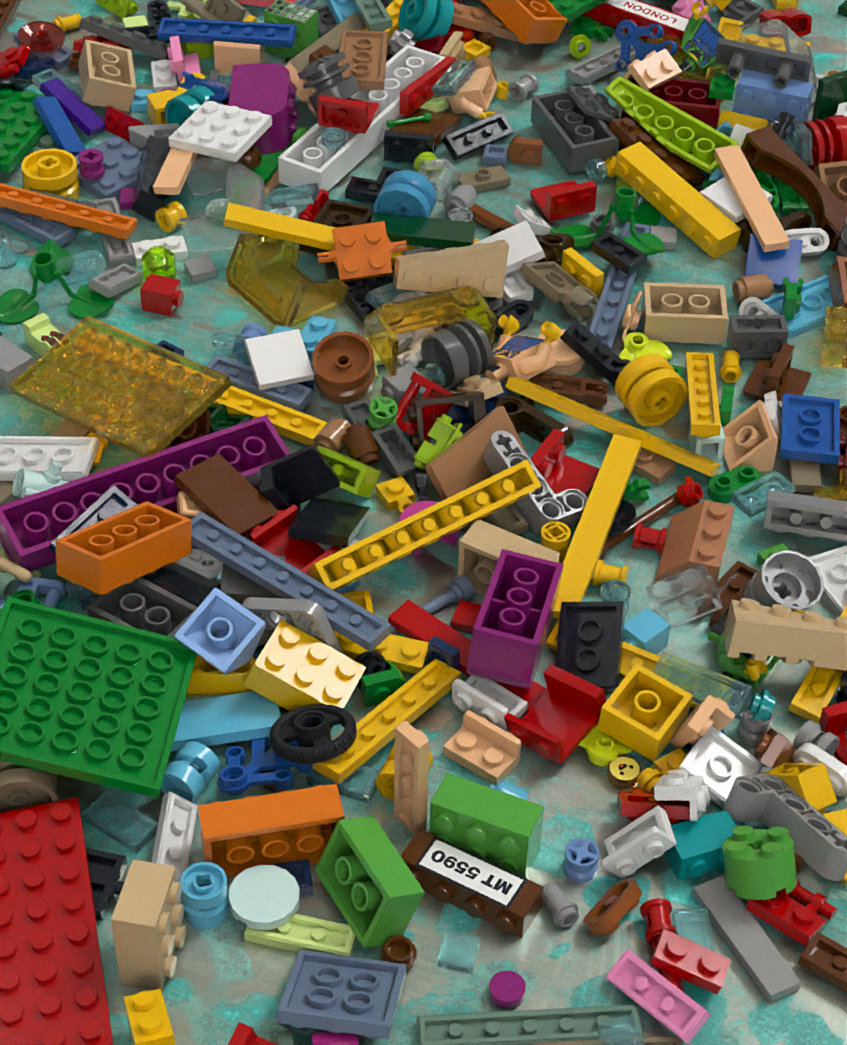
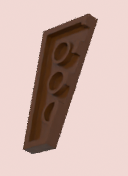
(631, 133)

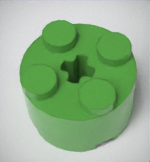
(759, 862)

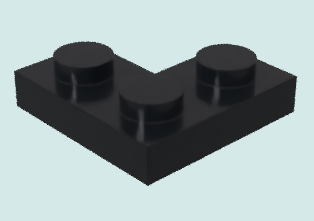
(367, 189)

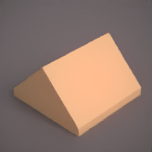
(229, 54)
(750, 440)

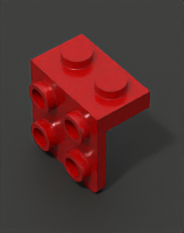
(565, 199)

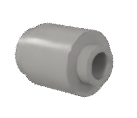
(461, 196)

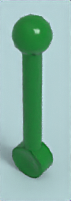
(427, 117)

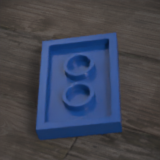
(810, 428)

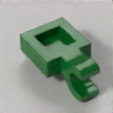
(792, 297)

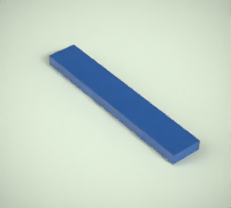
(227, 31)

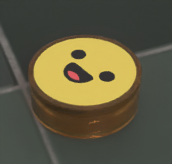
(623, 772)

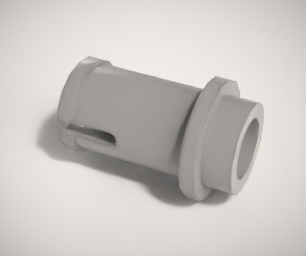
(564, 912)

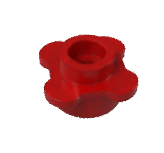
(689, 493)

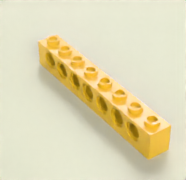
(425, 527)

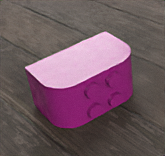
(269, 91)
(514, 619)

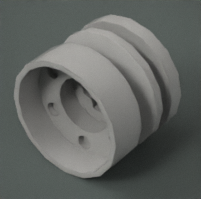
(786, 580)

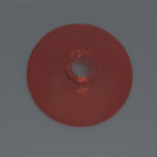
(41, 36)

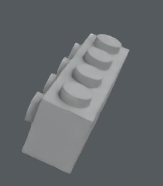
(806, 516)

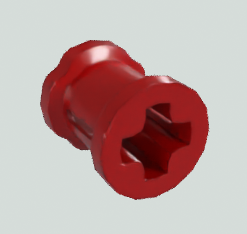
(649, 538)

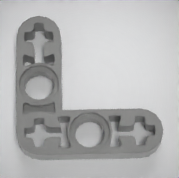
(300, 613)

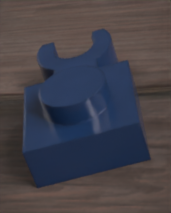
(33, 66)

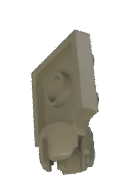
(560, 287)

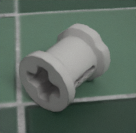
(520, 89)

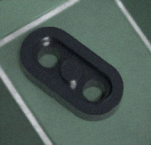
(520, 309)

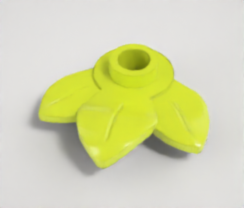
(646, 346)
(602, 748)

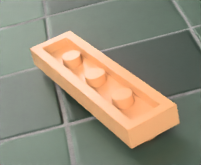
(411, 777)

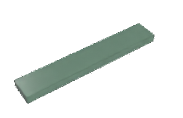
(519, 1027)

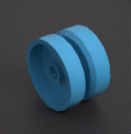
(406, 194)

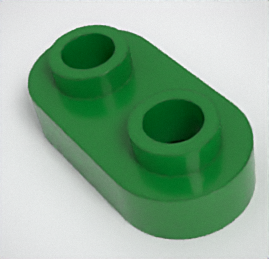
(722, 485)

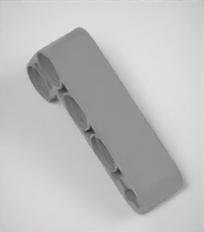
(543, 504)
(777, 804)

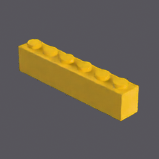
(677, 200)

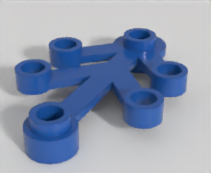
(641, 49)
(237, 779)

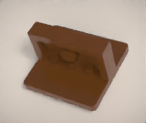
(776, 376)

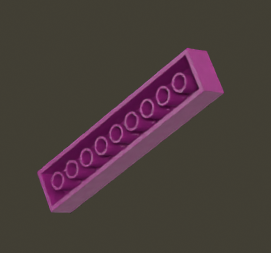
(36, 520)

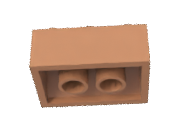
(697, 538)

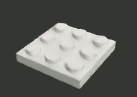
(220, 131)

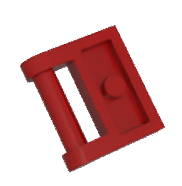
(429, 412)

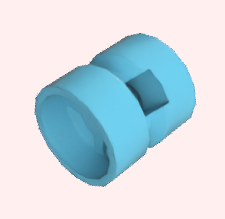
(190, 771)
(204, 895)

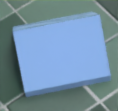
(222, 632)

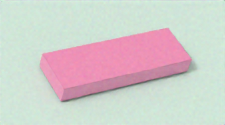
(658, 996)

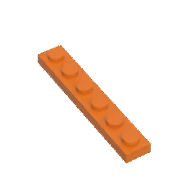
(66, 212)

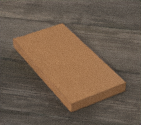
(366, 56)
(463, 461)

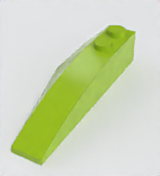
(670, 125)

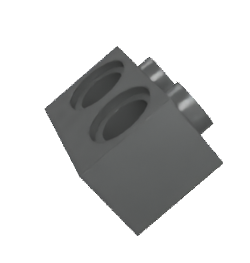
(756, 335)

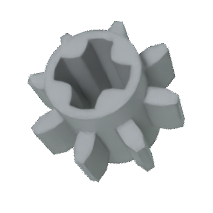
(399, 40)

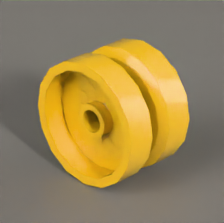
(51, 172)
(651, 390)

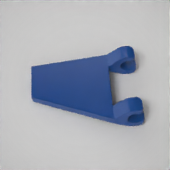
(219, 88)

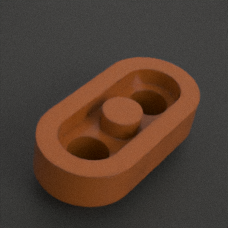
(612, 906)

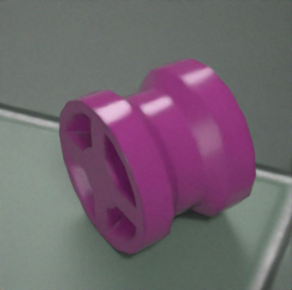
(91, 164)

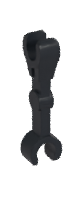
(421, 484)

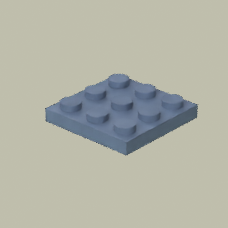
(120, 165)
(342, 994)

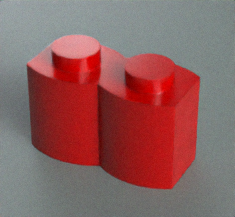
(794, 18)

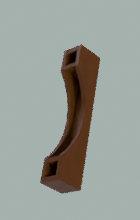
(772, 155)

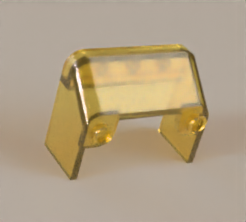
(425, 312)

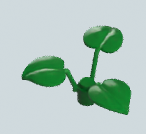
(624, 209)
(19, 306)

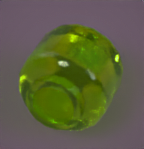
(159, 262)

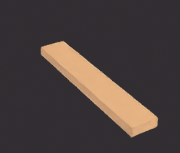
(751, 198)

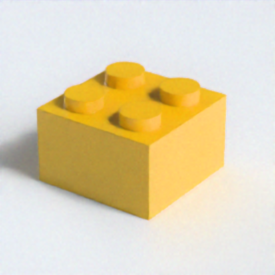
(644, 712)

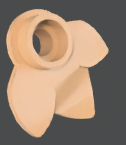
(631, 316)

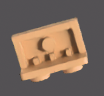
(653, 70)

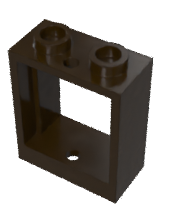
(476, 411)

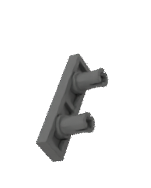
(763, 59)

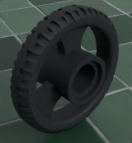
(312, 733)

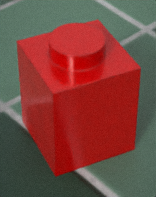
(161, 295)

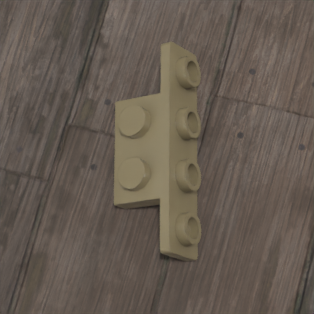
(216, 9)

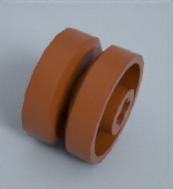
(344, 367)

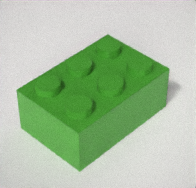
(487, 823)
(369, 881)

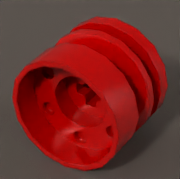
(828, 139)

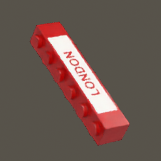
(640, 13)

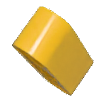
(211, 681)

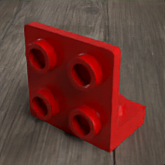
(346, 113)
(561, 470)

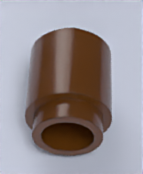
(361, 444)

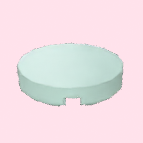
(264, 897)

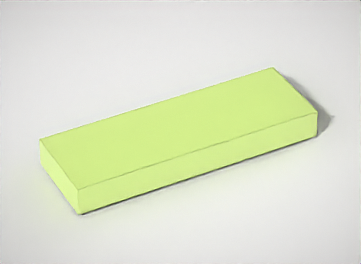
(307, 934)

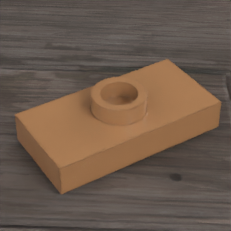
(653, 466)

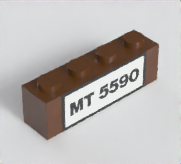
(473, 883)

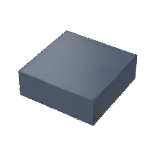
(495, 155)

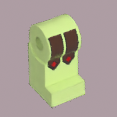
(41, 334)

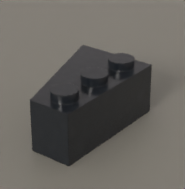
(151, 162)

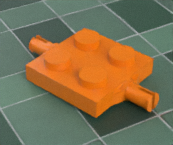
(362, 251)

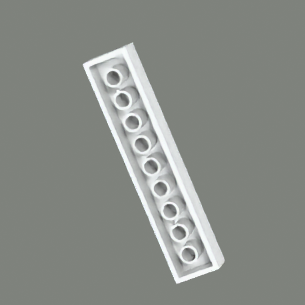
(312, 162)

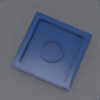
(775, 263)

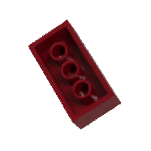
(688, 96)

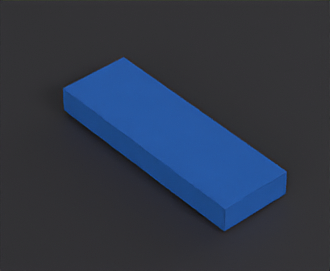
(58, 124)

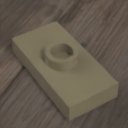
(486, 178)

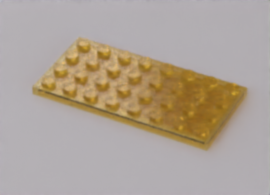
(120, 386)

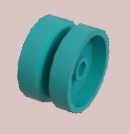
(426, 17)
(184, 105)

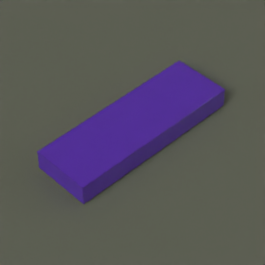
(74, 107)

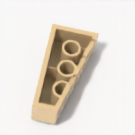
(474, 265)
(785, 634)

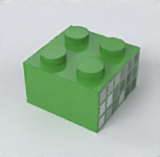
(289, 13)

